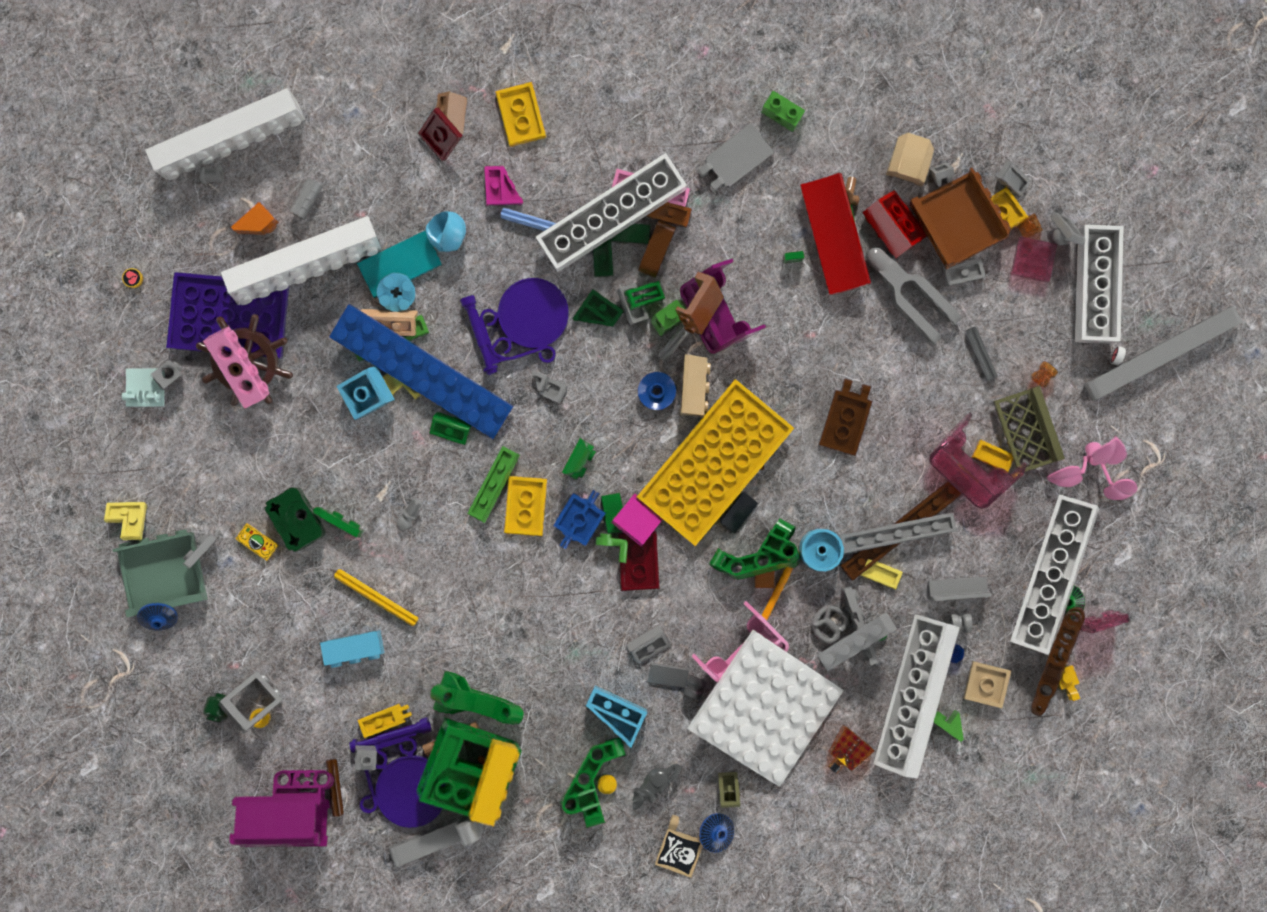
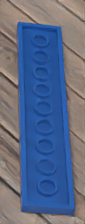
(421, 371)

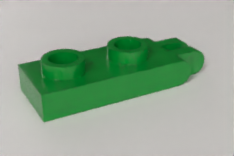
(337, 519)

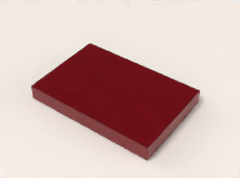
(641, 568)

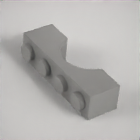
(857, 641)

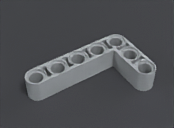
(435, 839)

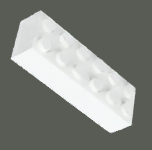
(1099, 285)

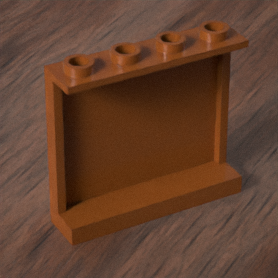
(960, 219)

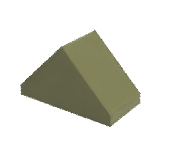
(728, 789)

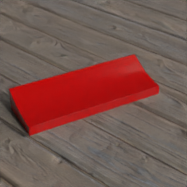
(835, 234)

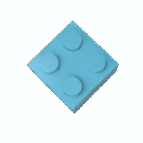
(365, 392)

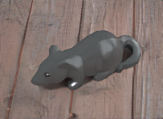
(655, 781)

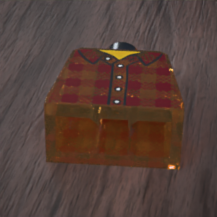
(848, 750)

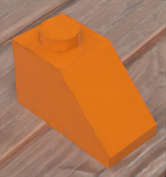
(256, 221)

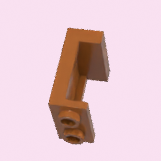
(703, 305)

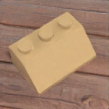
(694, 386)

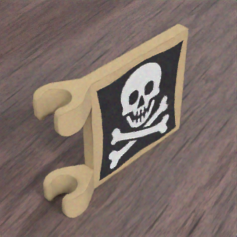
(678, 850)

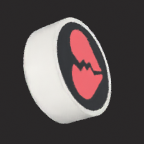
(1117, 355)

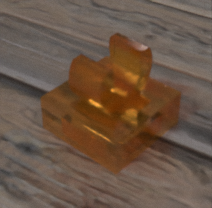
(1030, 226)

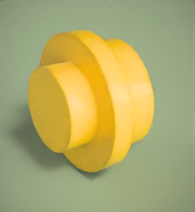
(607, 784)

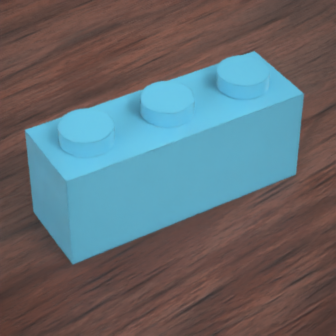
(352, 648)

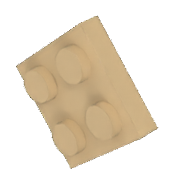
(987, 684)

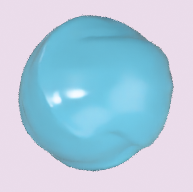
(446, 231)

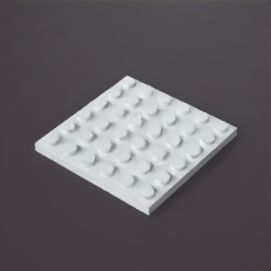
(765, 708)

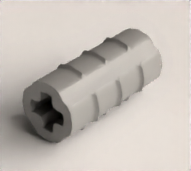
(306, 198)

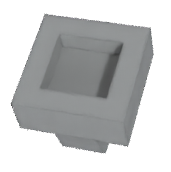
(940, 172)

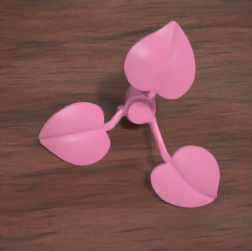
(1110, 453)

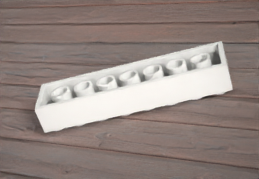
(225, 135)
(611, 212)
(301, 261)
(1055, 574)
(916, 696)

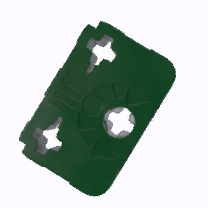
(288, 519)

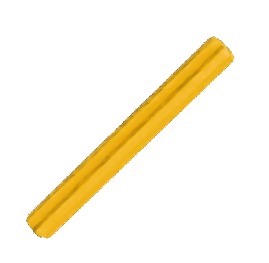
(376, 597)

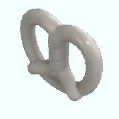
(829, 623)

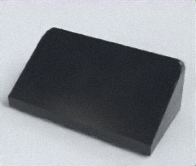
(739, 512)

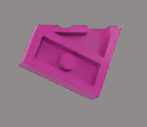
(499, 187)

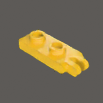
(383, 720)

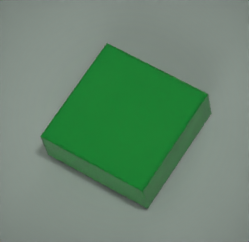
(791, 257)

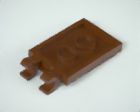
(846, 419)

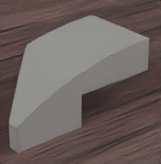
(549, 388)

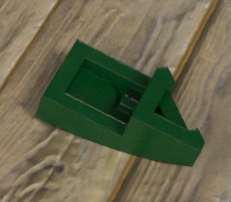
(634, 234)

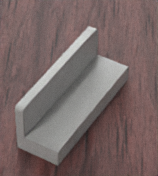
(958, 588)

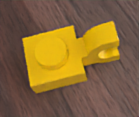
(1068, 681)

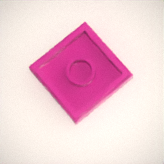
(637, 520)

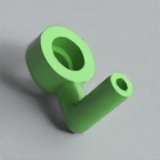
(605, 539)

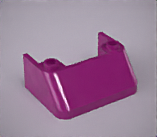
(722, 329)

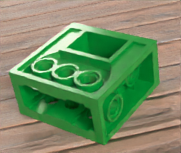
(455, 773)

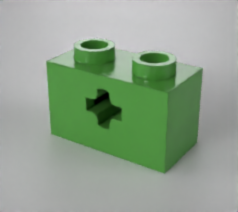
(783, 111)

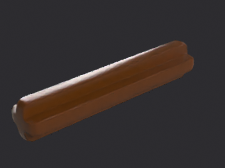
(335, 790)

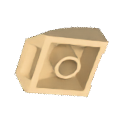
(911, 158)

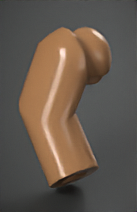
(850, 188)

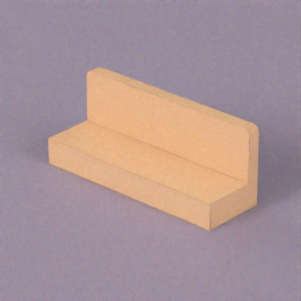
(400, 322)

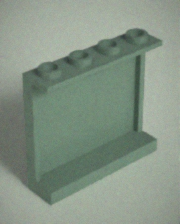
(156, 572)

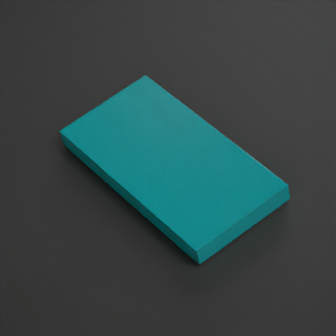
(410, 257)

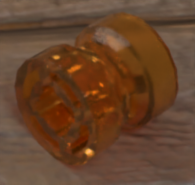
(1044, 374)

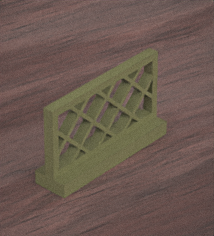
(1044, 423)

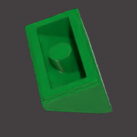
(450, 428)

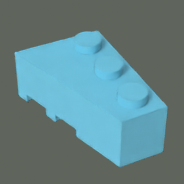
(618, 713)

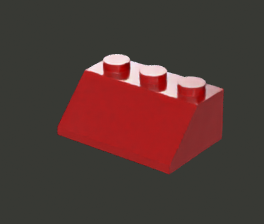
(894, 223)

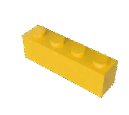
(493, 782)

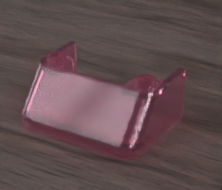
(966, 474)

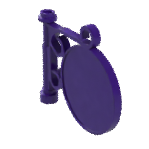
(530, 314)
(398, 781)

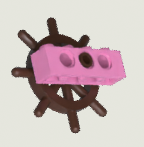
(241, 364)

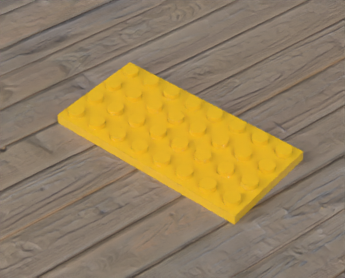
(715, 462)

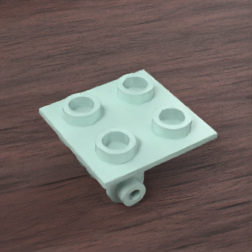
(142, 389)

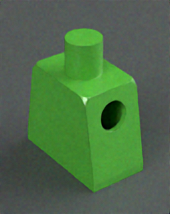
(667, 318)

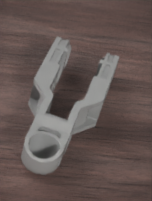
(894, 276)

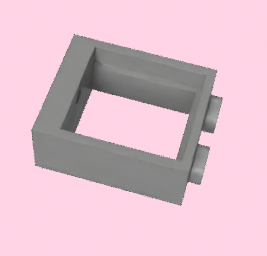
(234, 714)

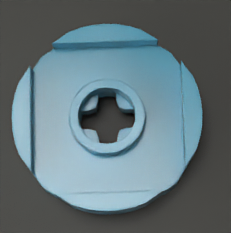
(389, 283)

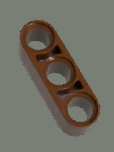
(656, 249)

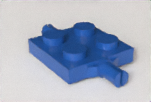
(579, 519)

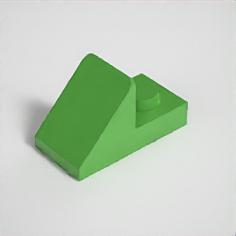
(952, 725)

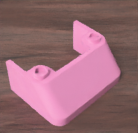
(717, 666)

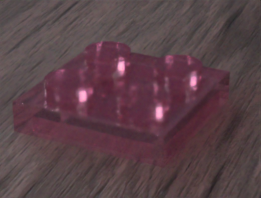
(1033, 259)
(1108, 620)

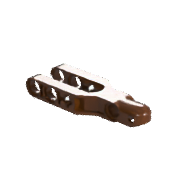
(1056, 664)

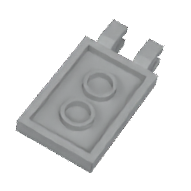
(736, 158)

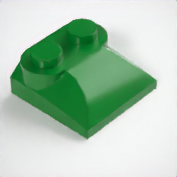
(581, 454)

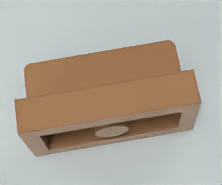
(454, 108)

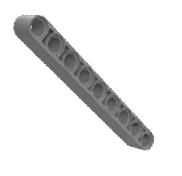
(1163, 353)

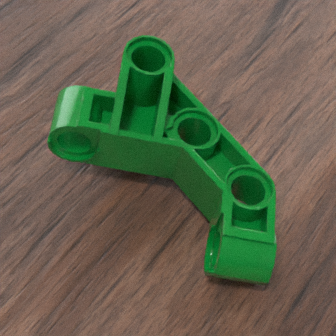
(774, 548)
(456, 696)
(585, 794)

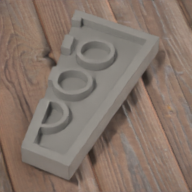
(857, 619)

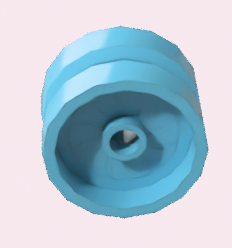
(832, 548)

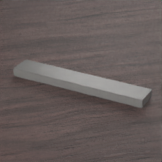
(898, 533)

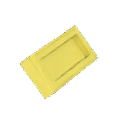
(883, 574)

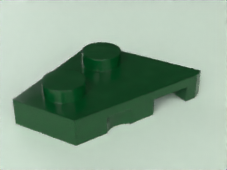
(598, 310)

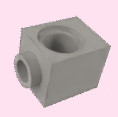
(163, 382)
(365, 757)

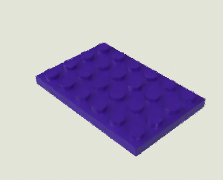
(203, 298)

